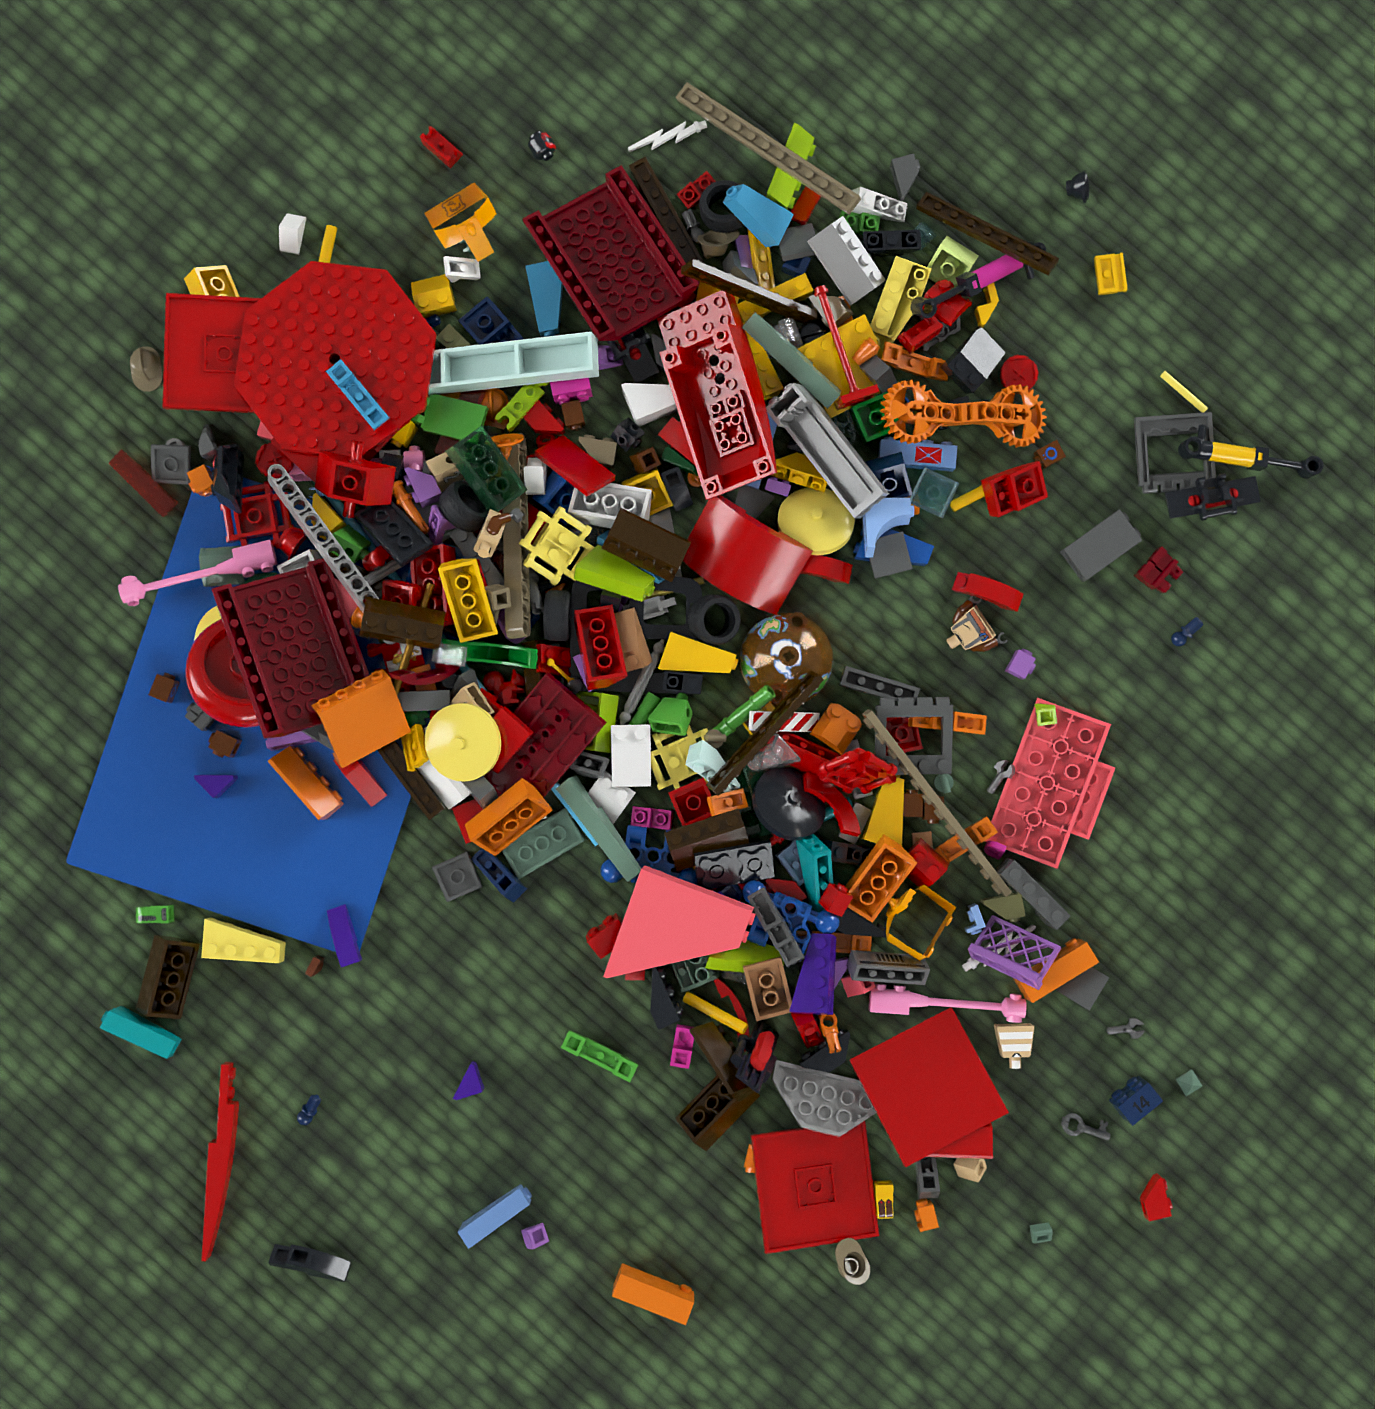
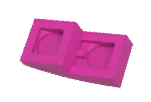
(682, 1047)

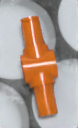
(830, 1032)

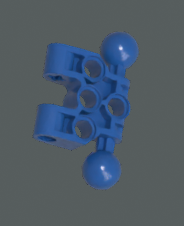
(636, 839)
(824, 920)

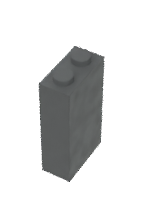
(1101, 545)

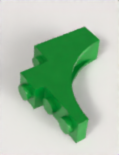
(498, 653)

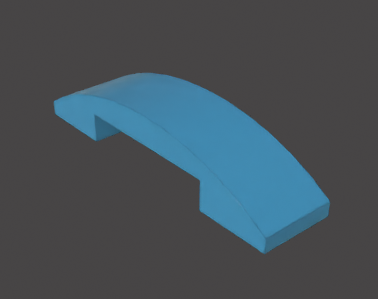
(357, 394)

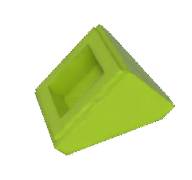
(1045, 714)

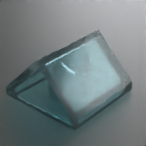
(933, 492)

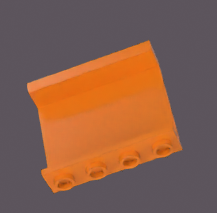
(362, 717)

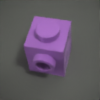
(1021, 664)

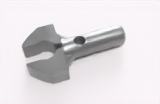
(1001, 775)
(1127, 1029)

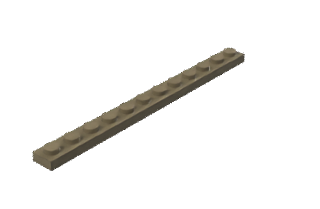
(768, 148)
(931, 797)

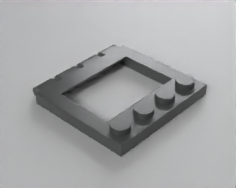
(1170, 425)
(922, 708)

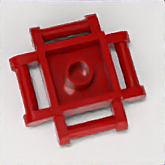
(257, 516)
(858, 769)

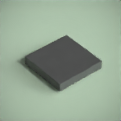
(795, 244)
(170, 463)
(890, 556)
(457, 876)

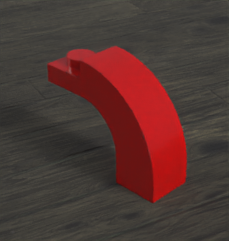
(828, 568)
(988, 589)

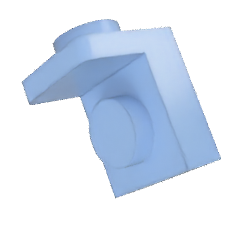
(974, 916)

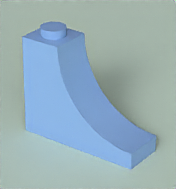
(884, 516)

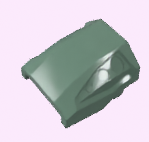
(213, 556)
(693, 973)

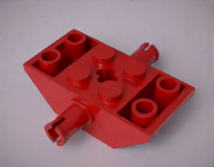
(372, 479)

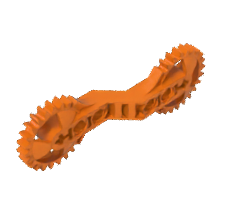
(997, 414)

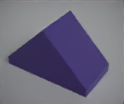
(216, 784)
(470, 1084)

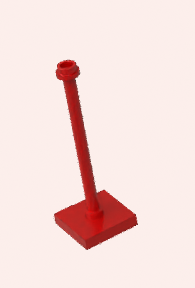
(855, 394)

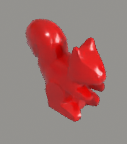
(505, 691)

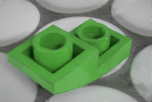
(861, 222)

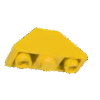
(799, 470)

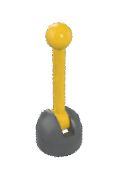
(574, 684)

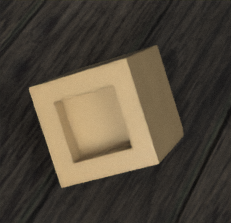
(970, 1168)

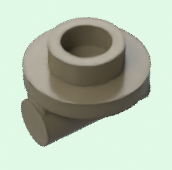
(715, 738)

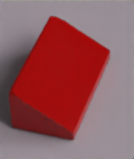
(805, 206)

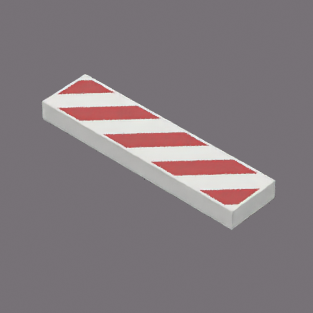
(797, 723)

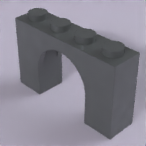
(1046, 907)

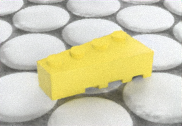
(234, 943)

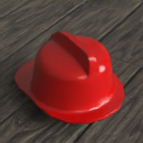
(291, 540)

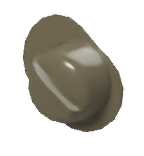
(716, 243)
(146, 369)
(852, 1261)

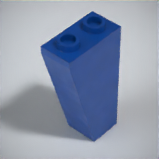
(918, 550)

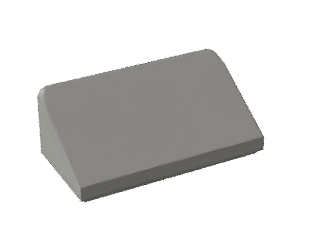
(862, 814)

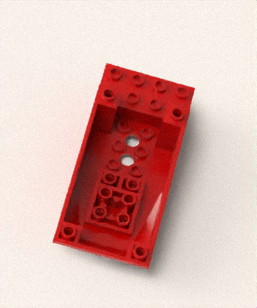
(723, 421)

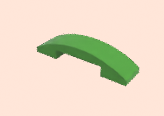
(600, 1055)

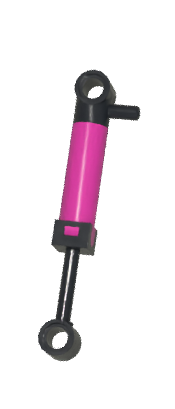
(972, 282)

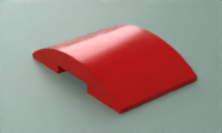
(744, 555)

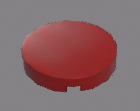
(1019, 370)
(271, 455)

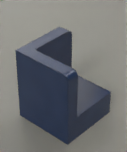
(796, 266)

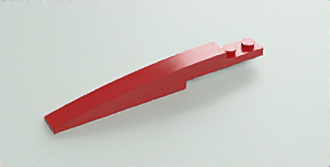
(220, 1159)

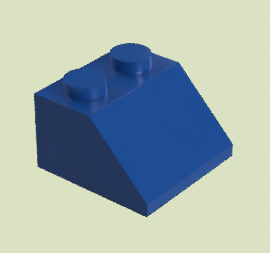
(557, 493)

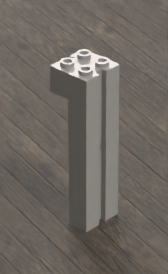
(827, 449)

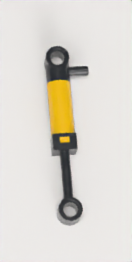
(1252, 458)

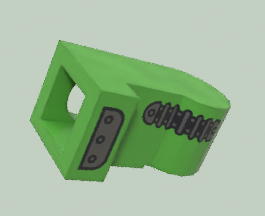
(155, 914)

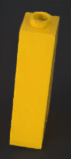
(692, 655)
(887, 813)

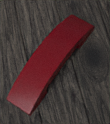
(427, 677)

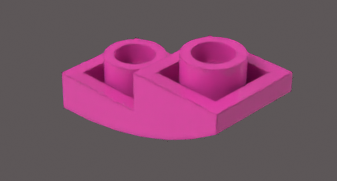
(652, 818)

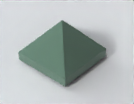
(1188, 1082)

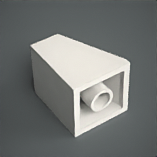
(648, 401)

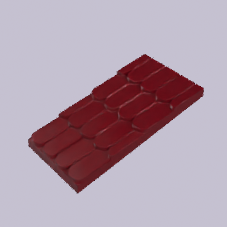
(561, 733)

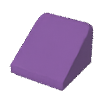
(535, 1236)

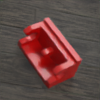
(441, 147)
(920, 334)

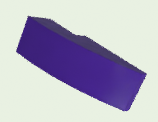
(343, 936)

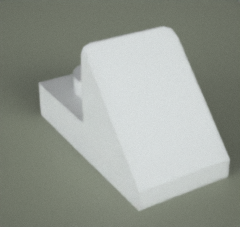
(461, 268)
(535, 476)

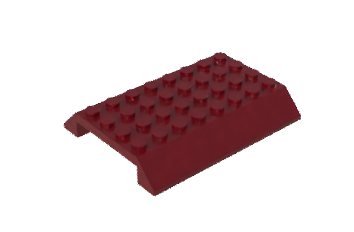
(612, 257)
(290, 644)

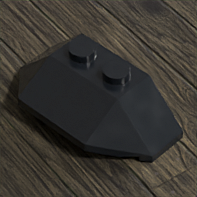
(229, 476)

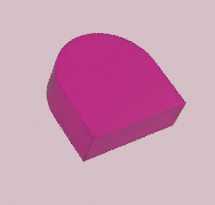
(994, 849)

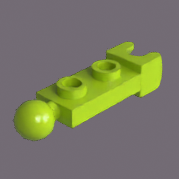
(520, 404)

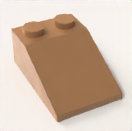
(632, 640)
(768, 988)

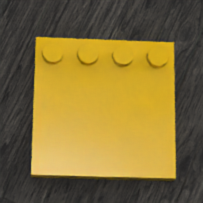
(826, 359)

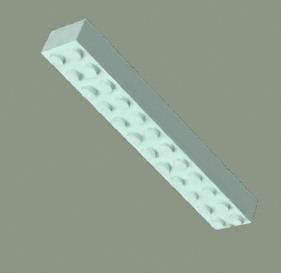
(514, 363)

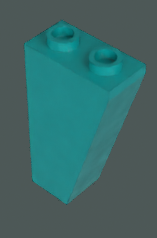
(816, 868)
(140, 1031)

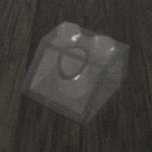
(773, 755)

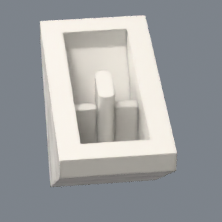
(291, 233)

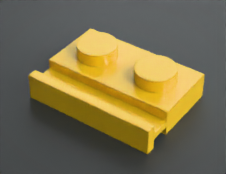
(1110, 274)
(414, 747)

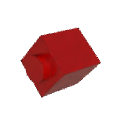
(835, 899)

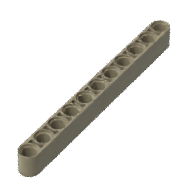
(515, 573)

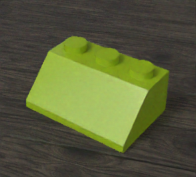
(606, 707)

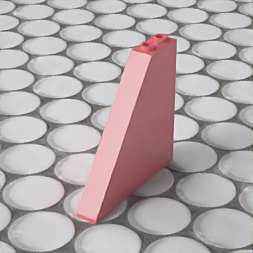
(675, 923)

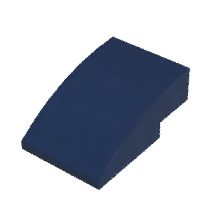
(488, 324)

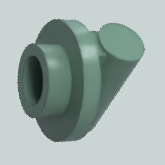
(943, 783)

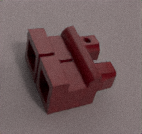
(1157, 568)

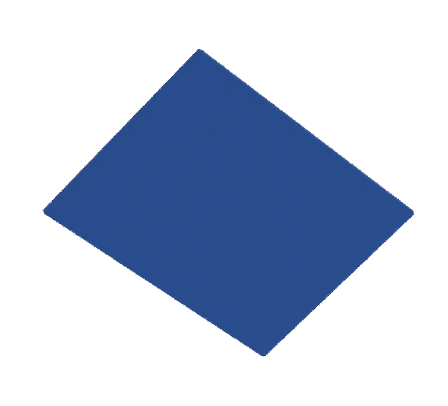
(256, 845)

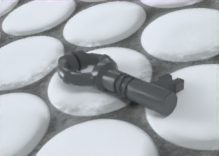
(1100, 1132)

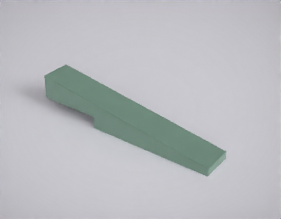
(792, 360)
(599, 827)

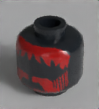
(541, 145)

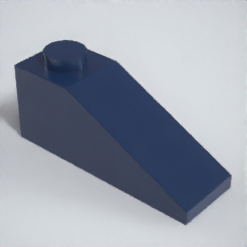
(499, 875)

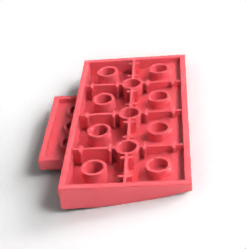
(1054, 786)

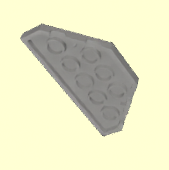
(822, 1099)

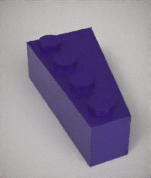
(817, 977)

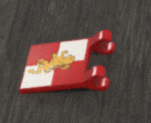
(393, 655)

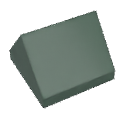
(1041, 1232)

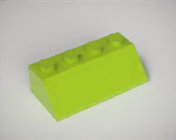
(783, 185)

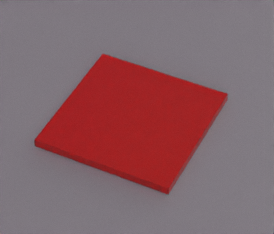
(203, 352)
(928, 1087)
(813, 1188)

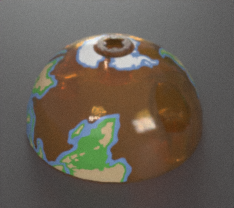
(772, 637)

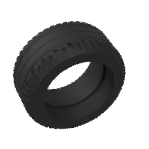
(713, 221)
(462, 507)
(557, 615)
(731, 624)

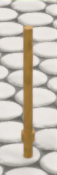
(409, 648)

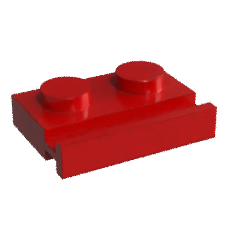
(560, 656)

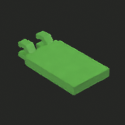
(451, 417)

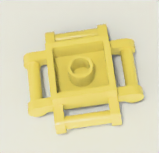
(555, 545)
(674, 758)

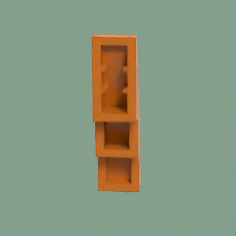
(961, 723)

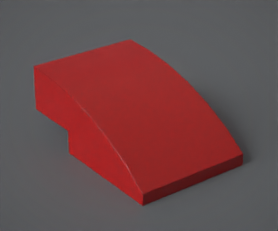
(1014, 489)
(513, 736)
(691, 802)

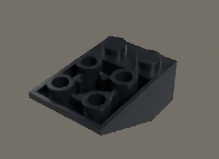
(664, 1007)

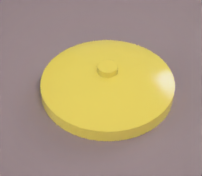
(816, 520)
(462, 742)

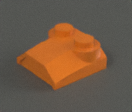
(837, 727)

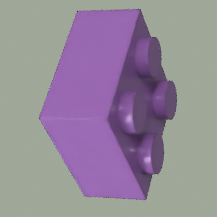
(778, 487)

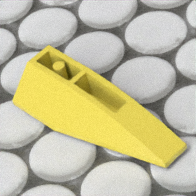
(893, 310)

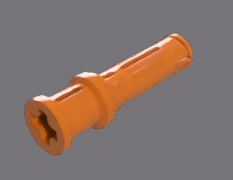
(404, 500)

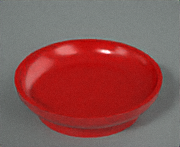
(216, 679)

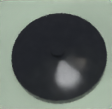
(785, 806)

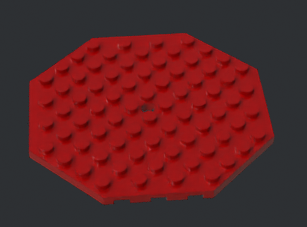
(327, 314)

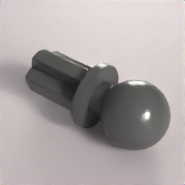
(692, 225)

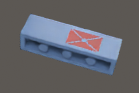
(921, 455)

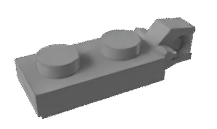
(655, 606)

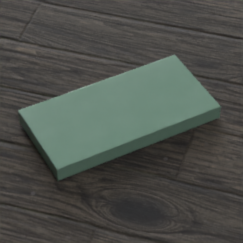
(543, 843)

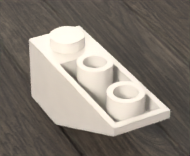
(880, 205)

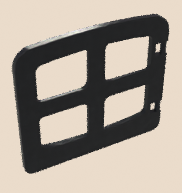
(686, 586)

